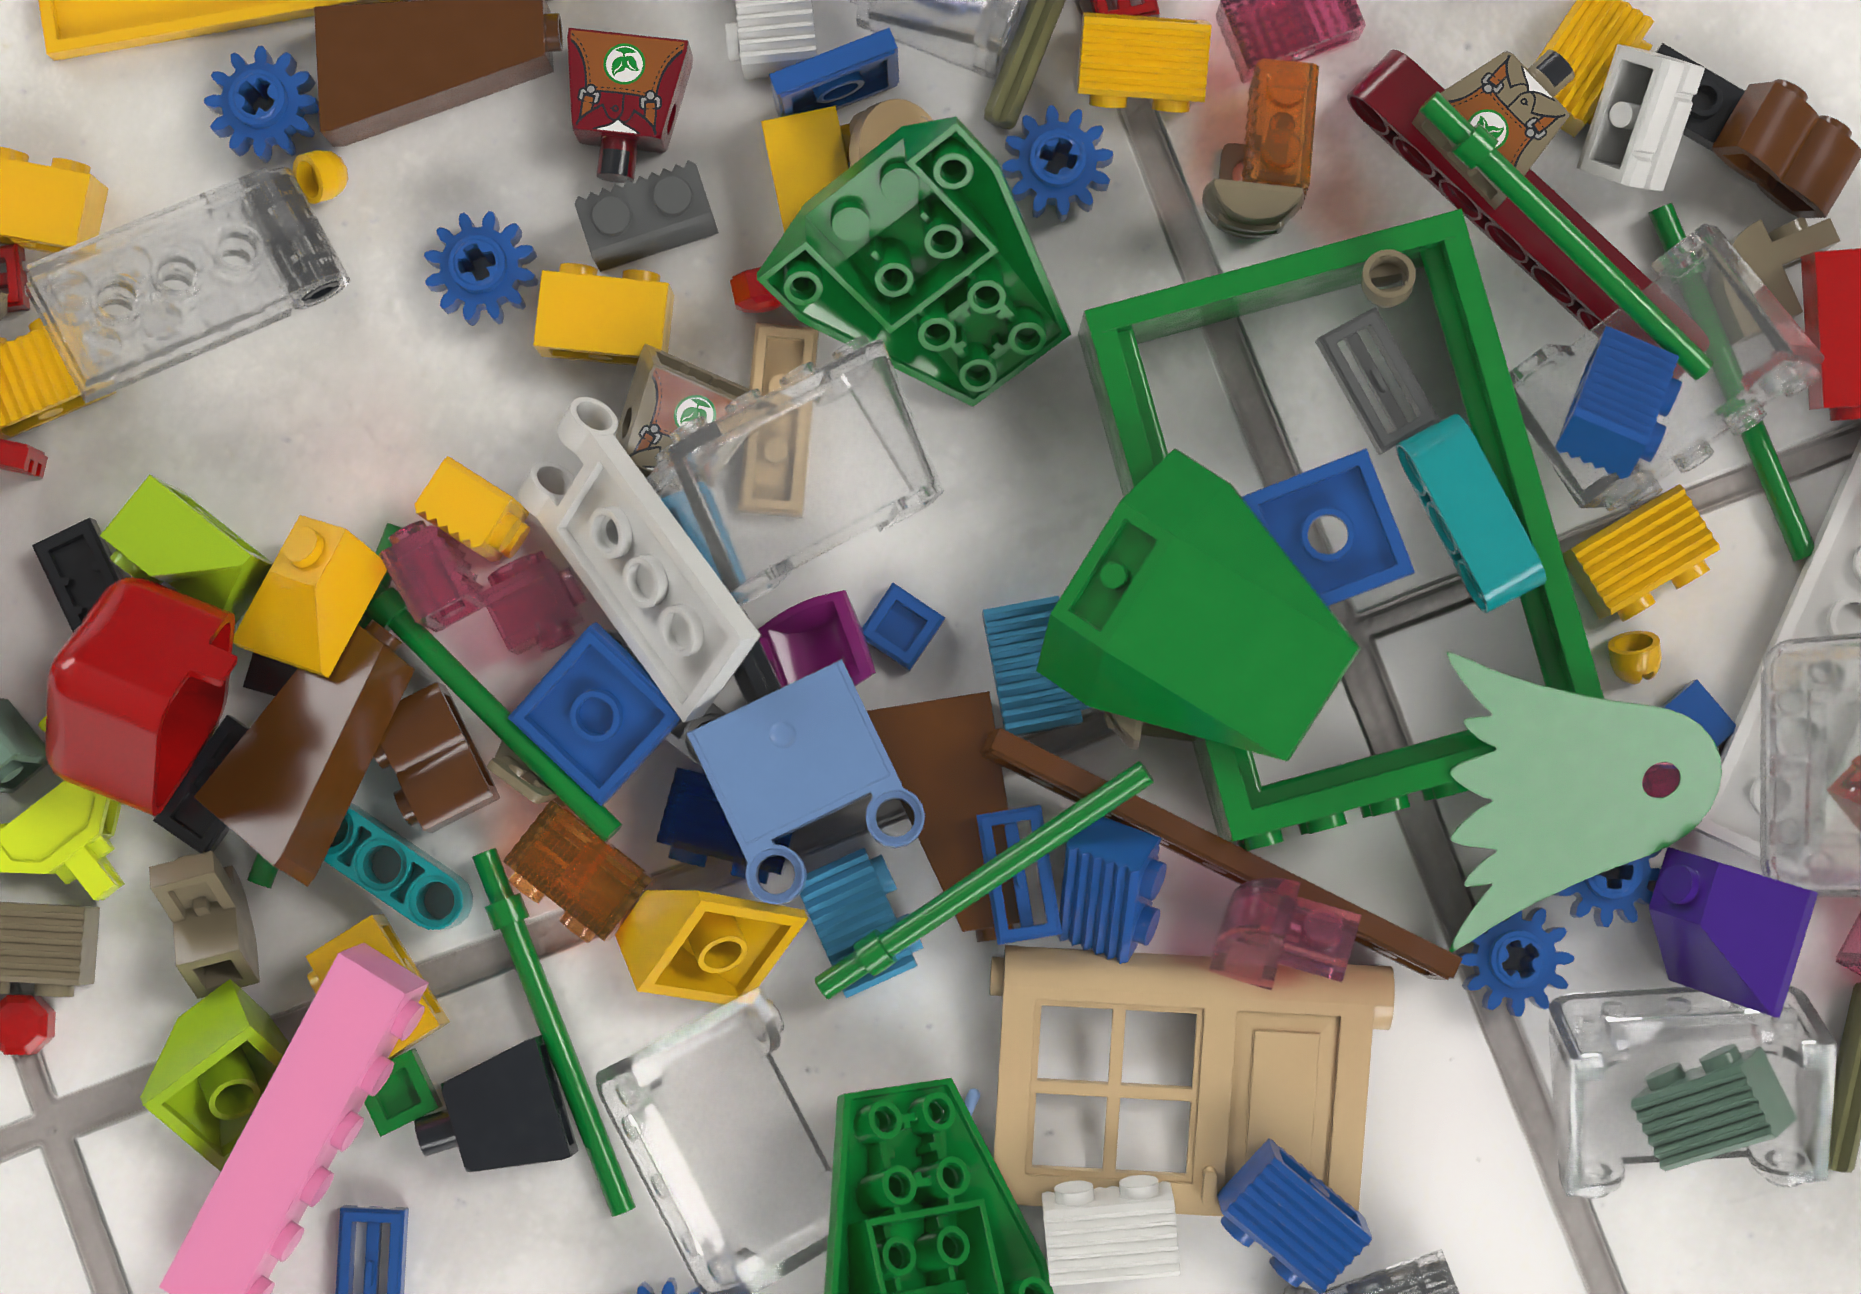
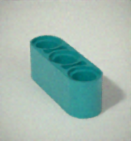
(1471, 513)
(417, 872)

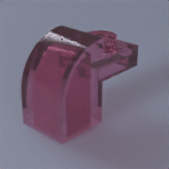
(1274, 927)

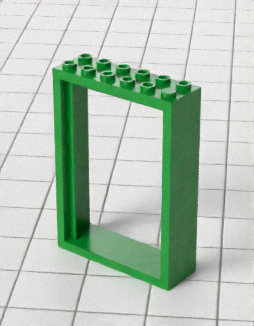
(1442, 245)

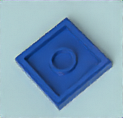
(838, 75)
(596, 714)

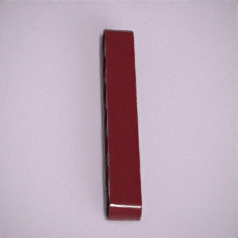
(1388, 104)

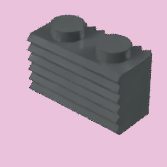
(646, 216)

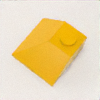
(311, 597)
(704, 943)

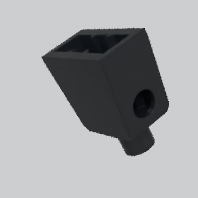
(502, 1113)

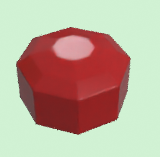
(750, 294)
(25, 1024)

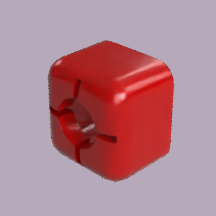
(138, 692)

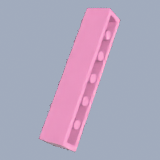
(299, 1126)

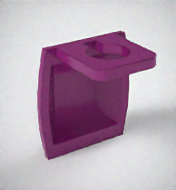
(816, 636)

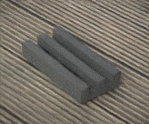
(1353, 391)

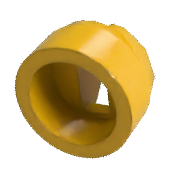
(320, 175)
(1635, 656)

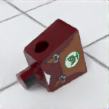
(625, 95)

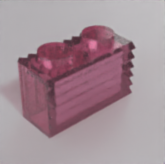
(1285, 29)
(432, 576)

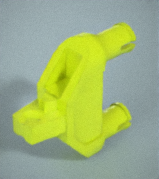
(65, 836)

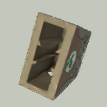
(1513, 106)
(665, 397)

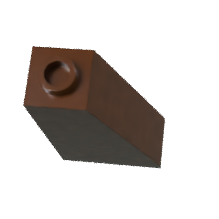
(422, 58)
(308, 753)
(940, 761)

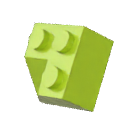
(178, 542)

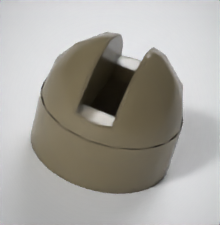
(1384, 269)

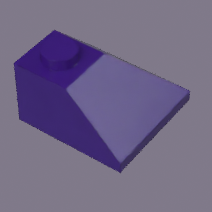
(1729, 930)

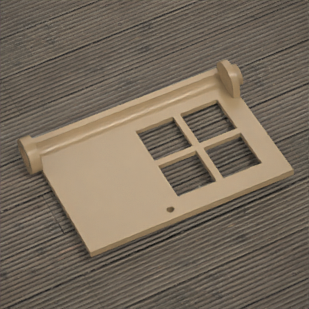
(1263, 1066)

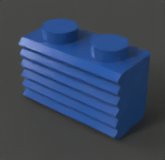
(1619, 404)
(1110, 889)
(1292, 1218)

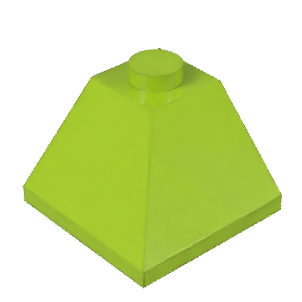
(215, 1071)

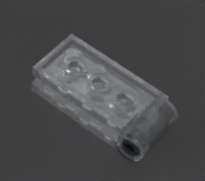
(252, 217)

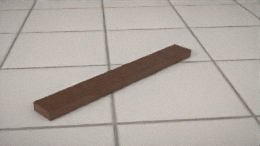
(1213, 851)

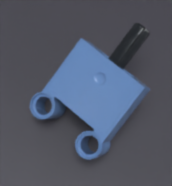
(794, 761)

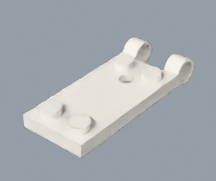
(649, 575)

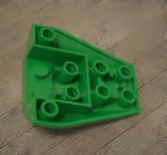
(926, 257)
(1196, 619)
(922, 1201)

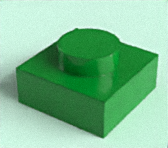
(404, 1096)

